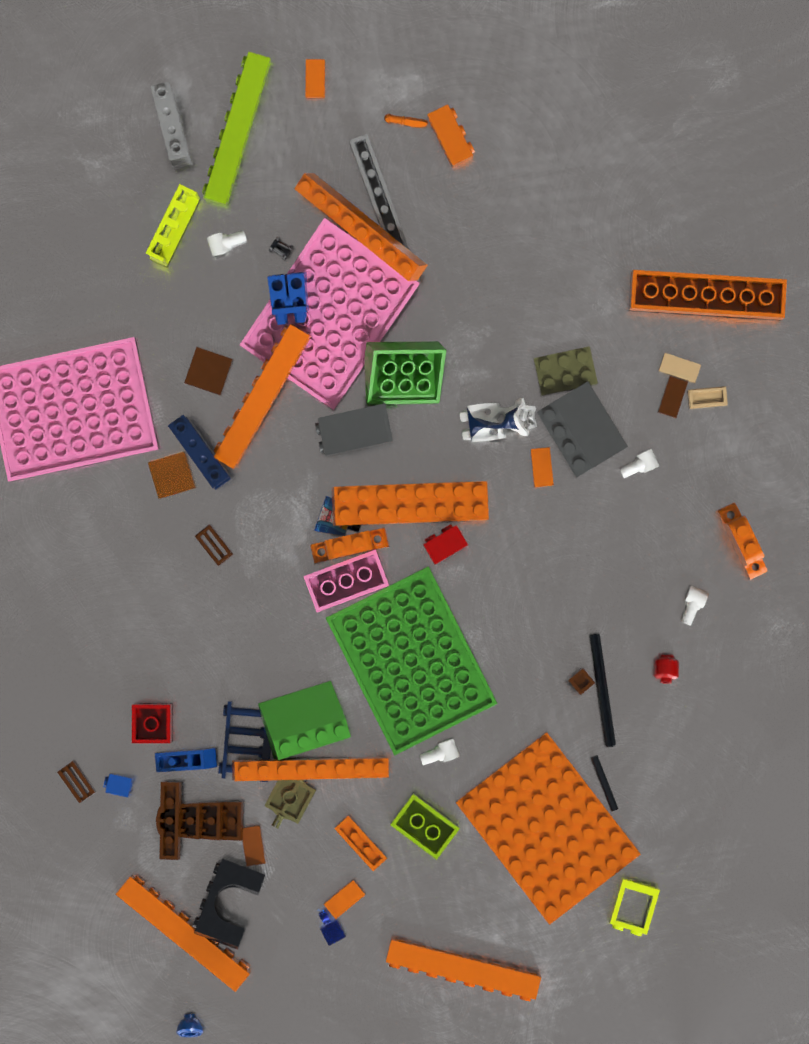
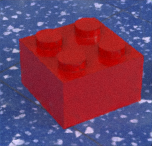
(445, 544)
(151, 723)

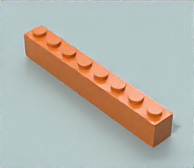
(361, 227)
(262, 395)
(310, 768)
(180, 931)
(463, 968)

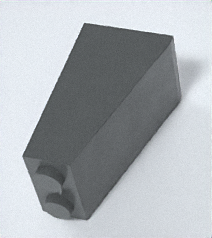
(354, 430)

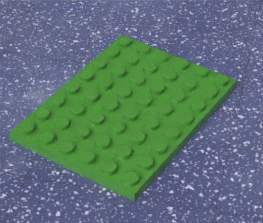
(411, 660)

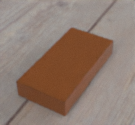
(253, 846)

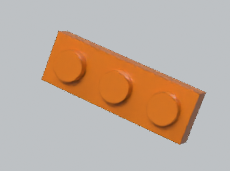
(360, 843)

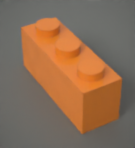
(451, 135)

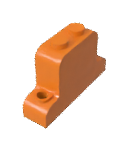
(743, 540)
(349, 545)

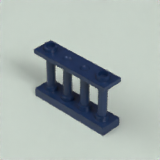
(199, 452)
(262, 752)

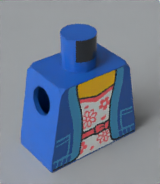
(325, 521)

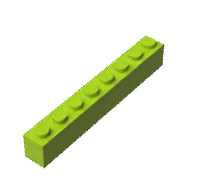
(237, 128)

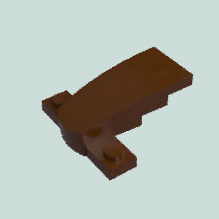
(194, 820)

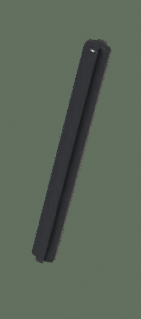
(602, 690)

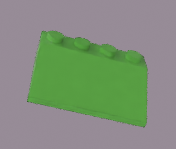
(403, 372)
(303, 720)

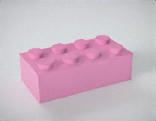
(346, 581)

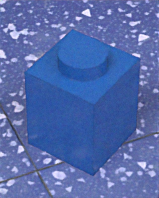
(118, 784)

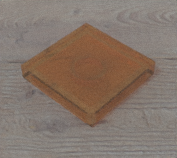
(171, 475)

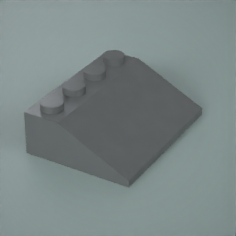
(582, 429)

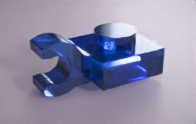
(331, 930)

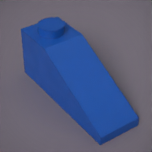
(186, 760)

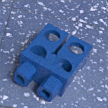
(293, 302)

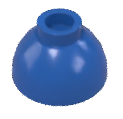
(189, 1026)

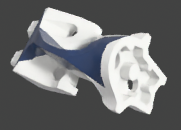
(517, 417)

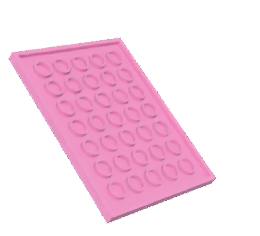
(349, 302)
(74, 410)

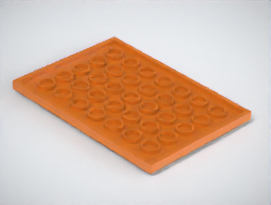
(548, 828)

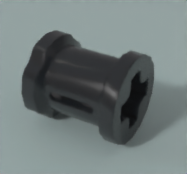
(284, 252)

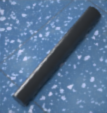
(604, 783)

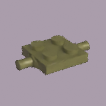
(289, 800)

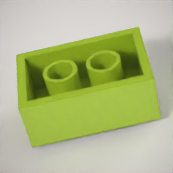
(424, 826)

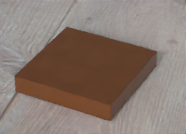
(208, 371)

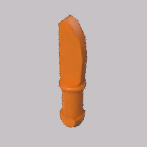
(409, 121)

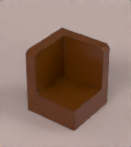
(581, 681)

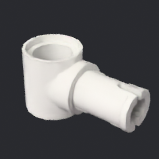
(221, 243)
(644, 462)
(694, 600)
(444, 752)

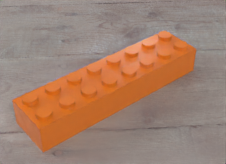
(708, 294)
(410, 503)

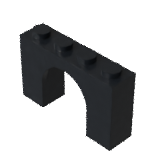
(227, 876)

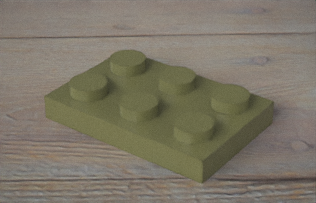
(565, 370)

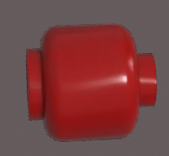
(666, 669)

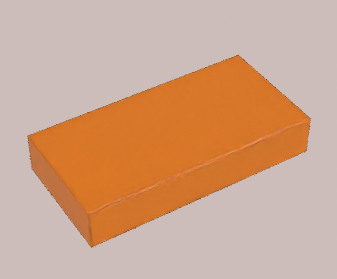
(315, 78)
(542, 467)
(344, 899)

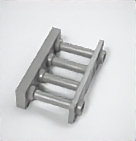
(170, 124)

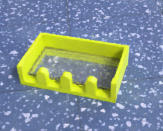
(173, 225)

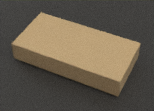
(679, 368)
(707, 397)

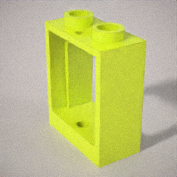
(636, 886)

